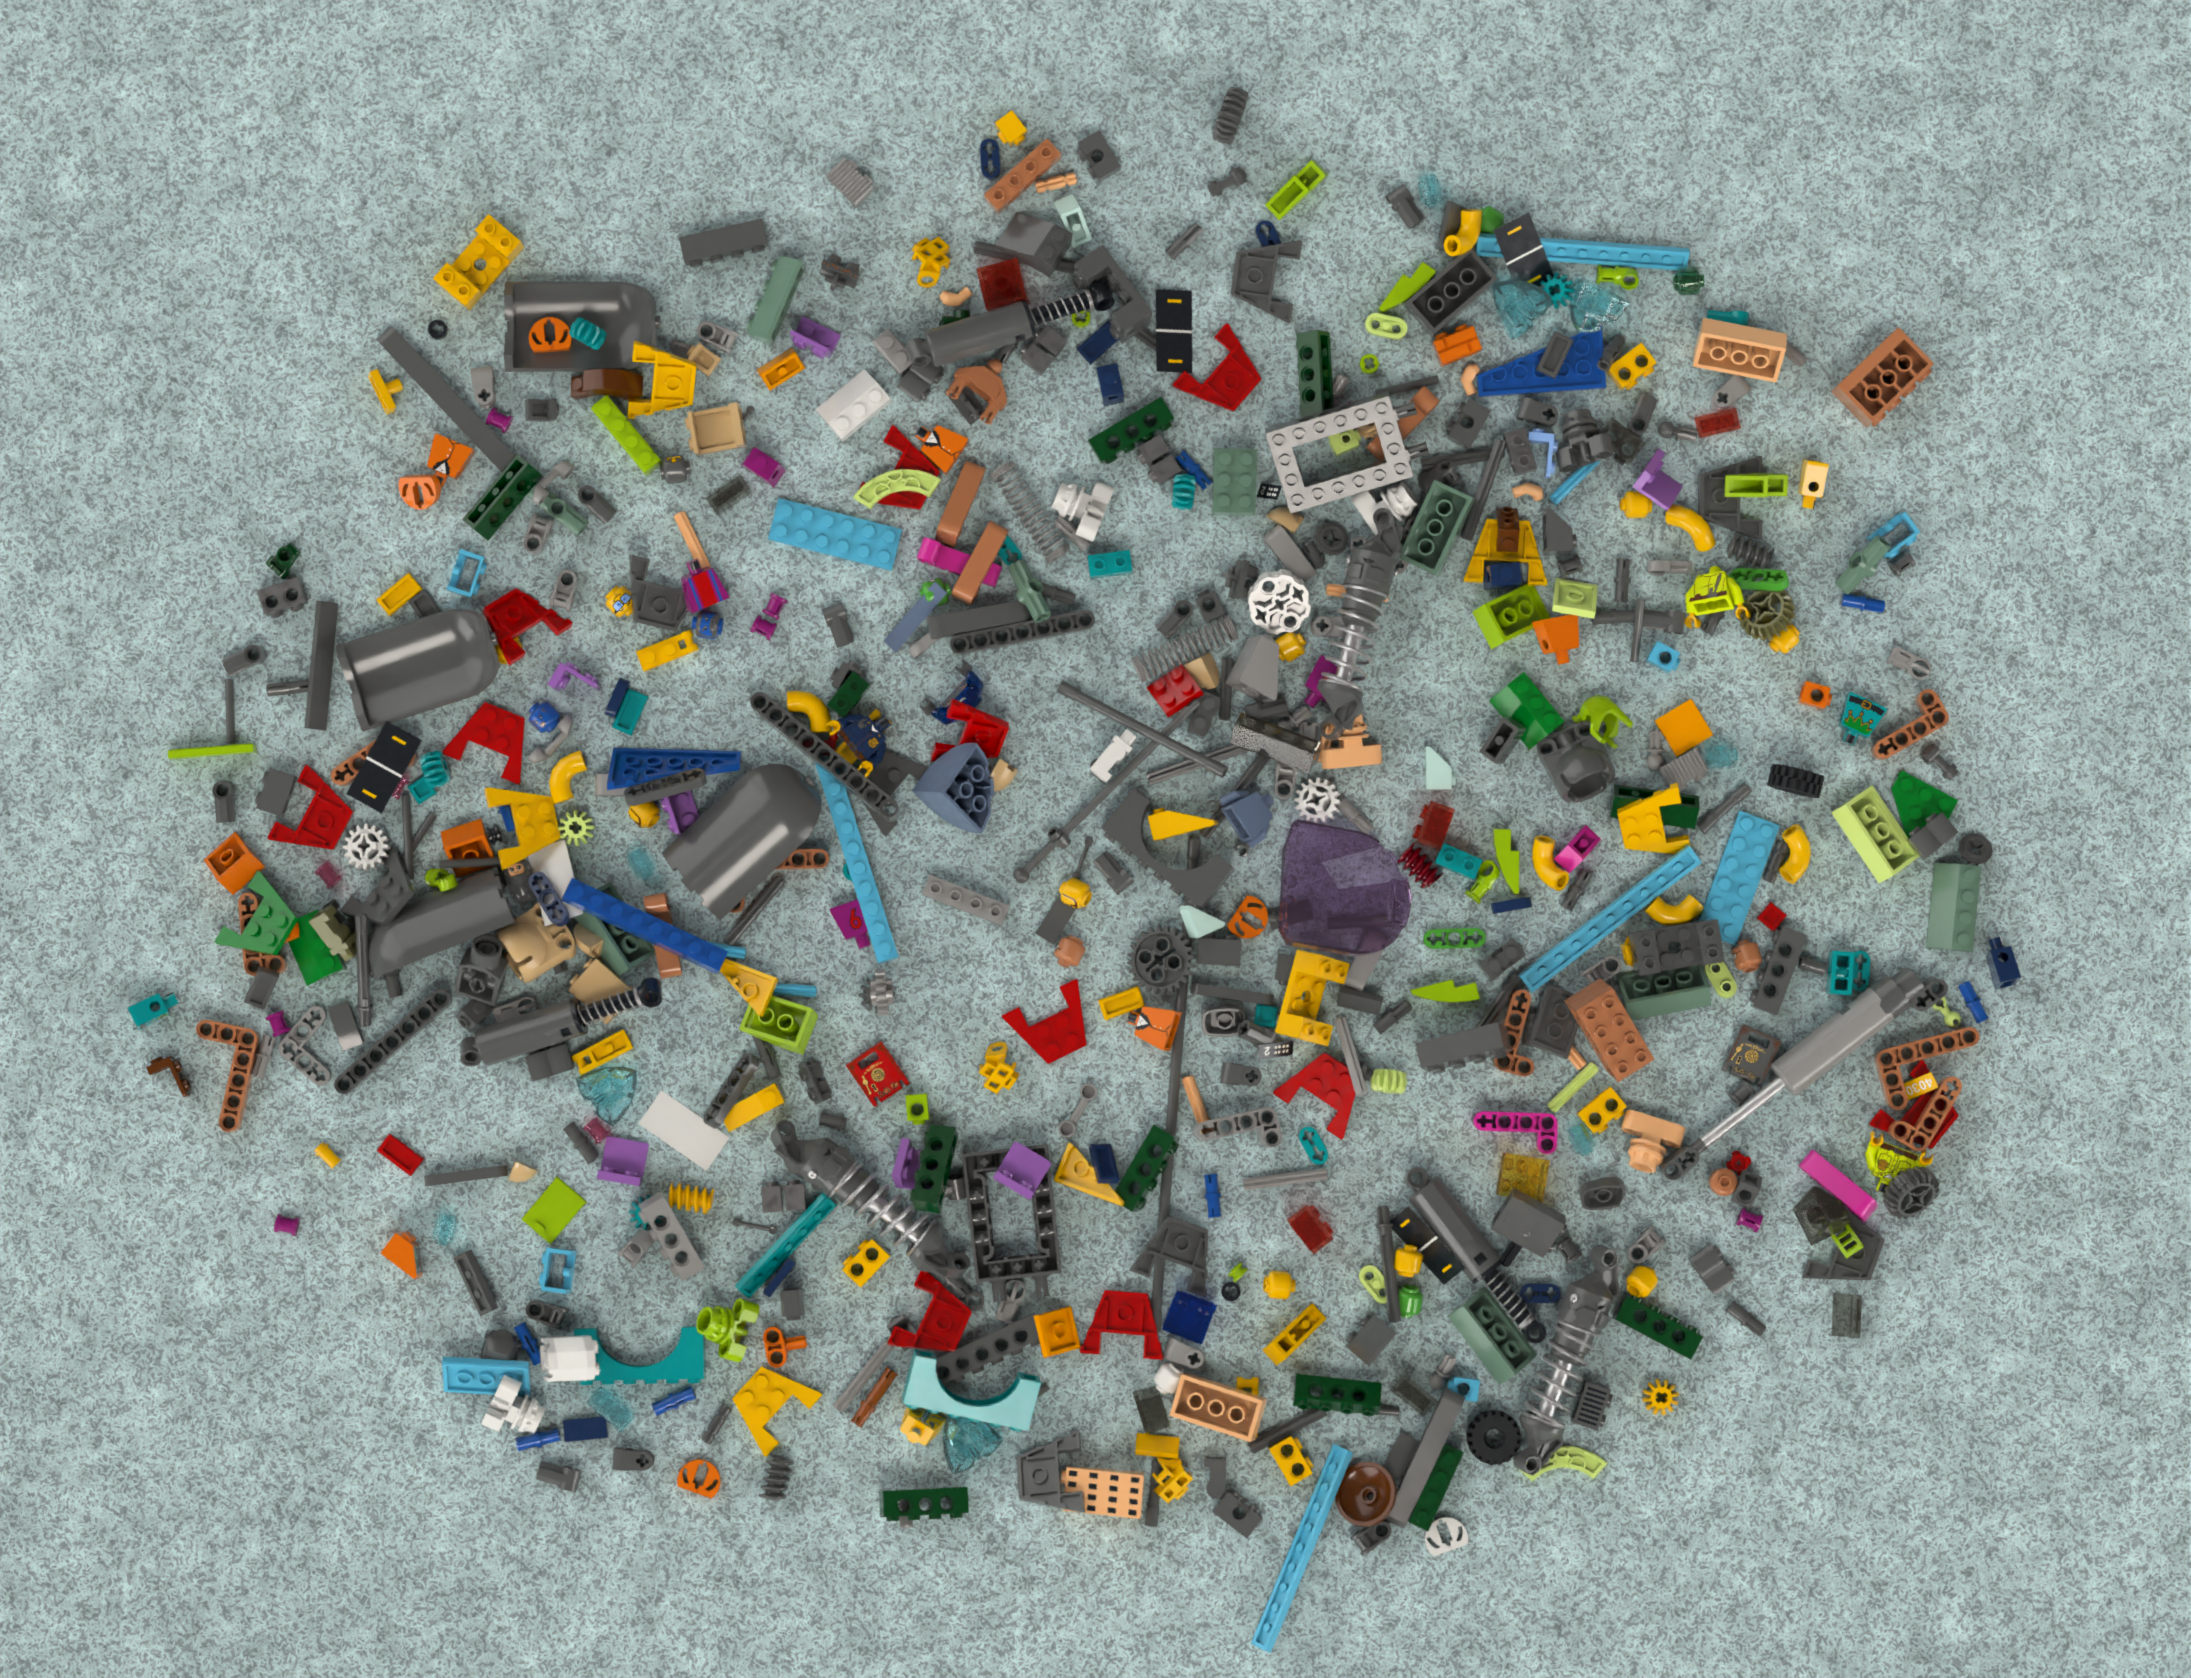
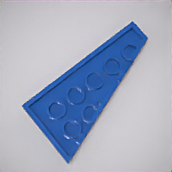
(1576, 373)
(642, 765)

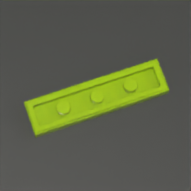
(212, 751)

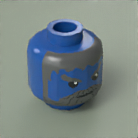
(707, 624)

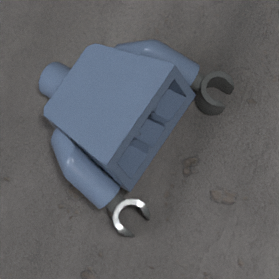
(1247, 815)

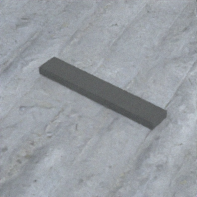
(321, 665)

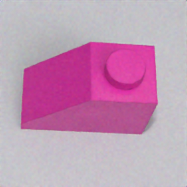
(1577, 849)

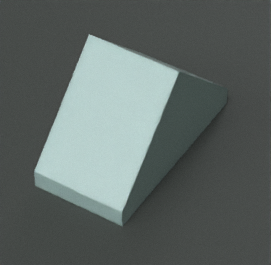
(1199, 922)

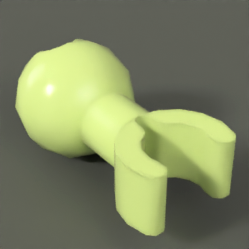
(1949, 1015)

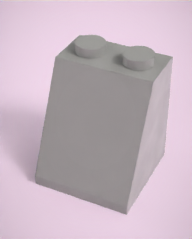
(1256, 669)

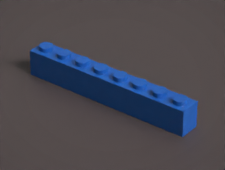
(644, 926)

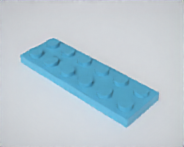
(835, 534)
(1739, 874)

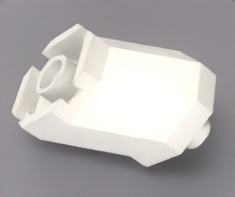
(569, 1358)

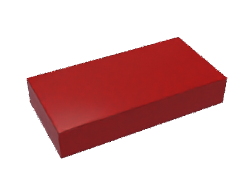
(400, 1154)

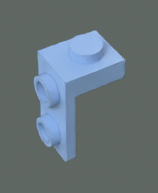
(1540, 437)

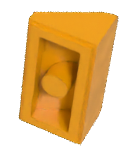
(780, 368)

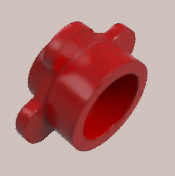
(1732, 1164)

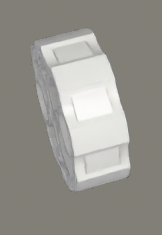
(1265, 598)

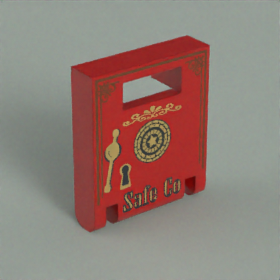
(880, 1076)

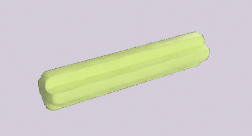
(1572, 1087)

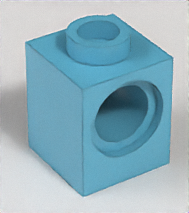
(1653, 657)
(1472, 1394)

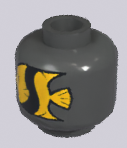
(674, 469)

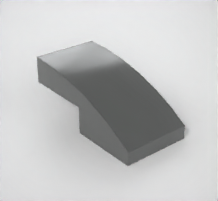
(345, 1025)

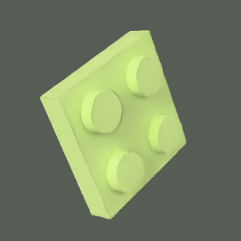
(1574, 598)

